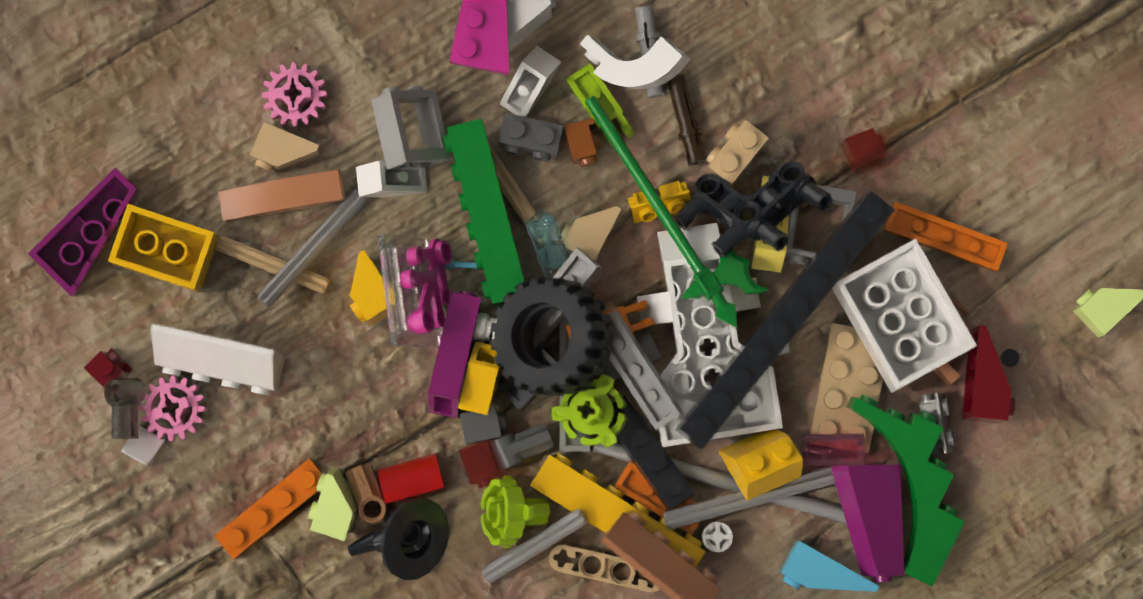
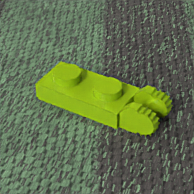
(587, 84)

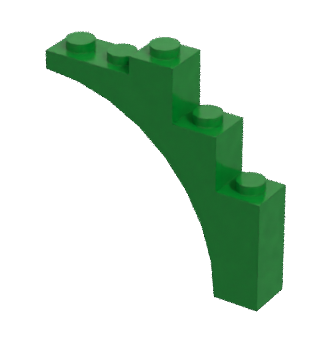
(932, 527)

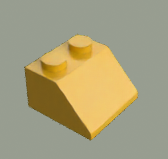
(368, 291)
(762, 462)

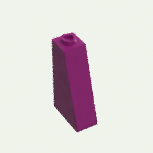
(453, 354)
(873, 517)

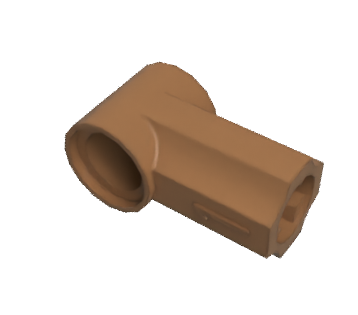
(366, 491)

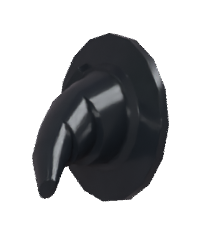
(410, 540)

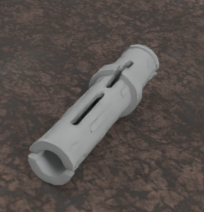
(645, 17)

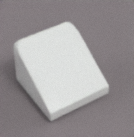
(143, 448)

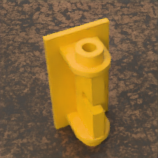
(673, 195)

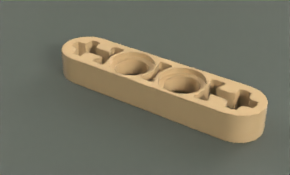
(605, 573)

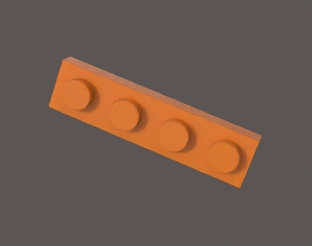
(946, 237)
(270, 509)

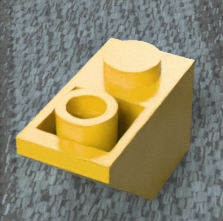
(480, 380)

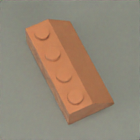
(657, 562)

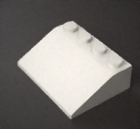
(903, 315)
(216, 358)

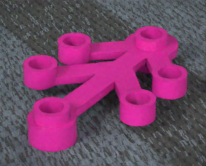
(438, 255)

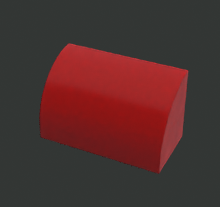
(411, 478)

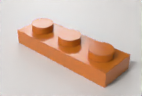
(637, 488)

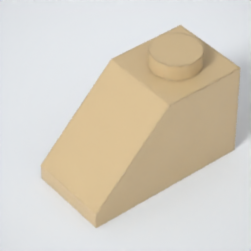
(281, 149)
(590, 231)

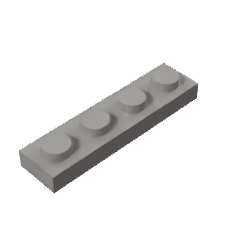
(577, 268)
(640, 374)

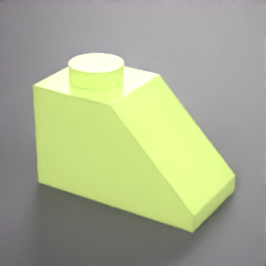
(1106, 307)

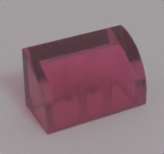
(833, 449)

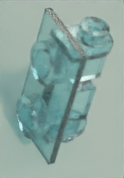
(543, 232)

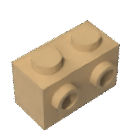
(738, 152)

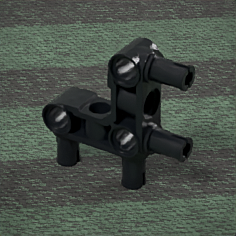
(753, 215)

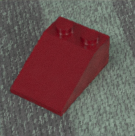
(986, 385)

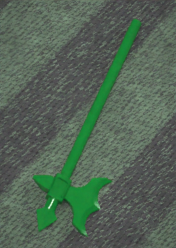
(707, 284)

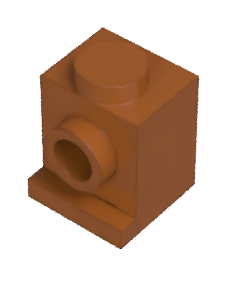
(582, 142)

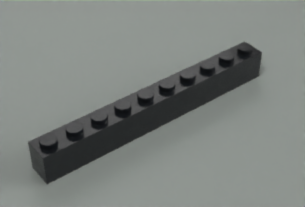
(784, 320)

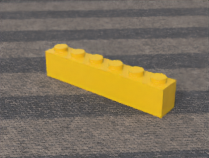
(602, 505)

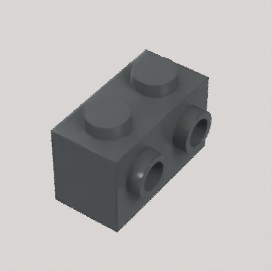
(531, 137)

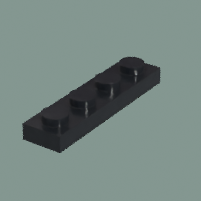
(651, 459)

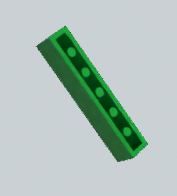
(485, 207)

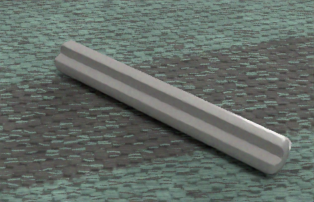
(534, 545)

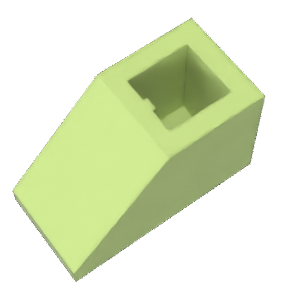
(336, 506)

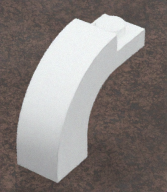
(649, 71)

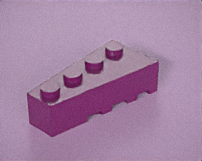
(82, 235)

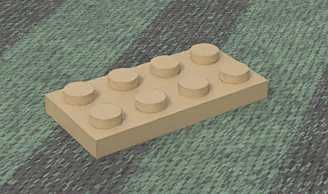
(844, 374)

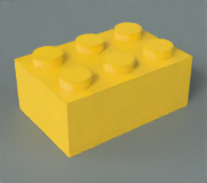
(163, 248)

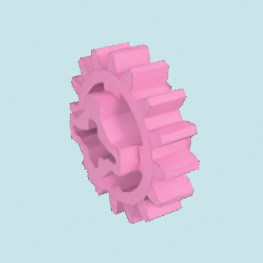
(308, 95)
(167, 395)

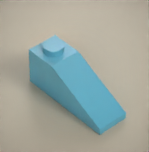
(814, 570)

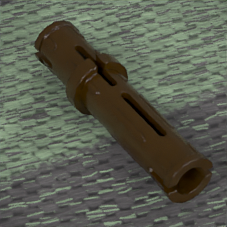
(687, 124)

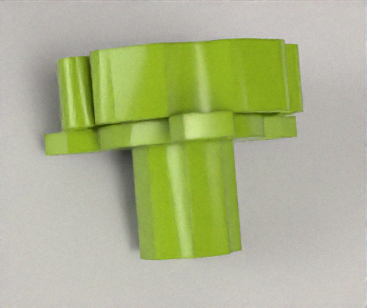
(573, 407)
(510, 512)

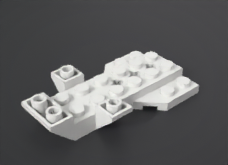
(691, 325)

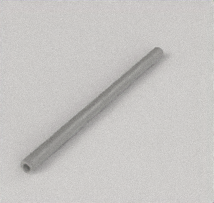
(727, 482)

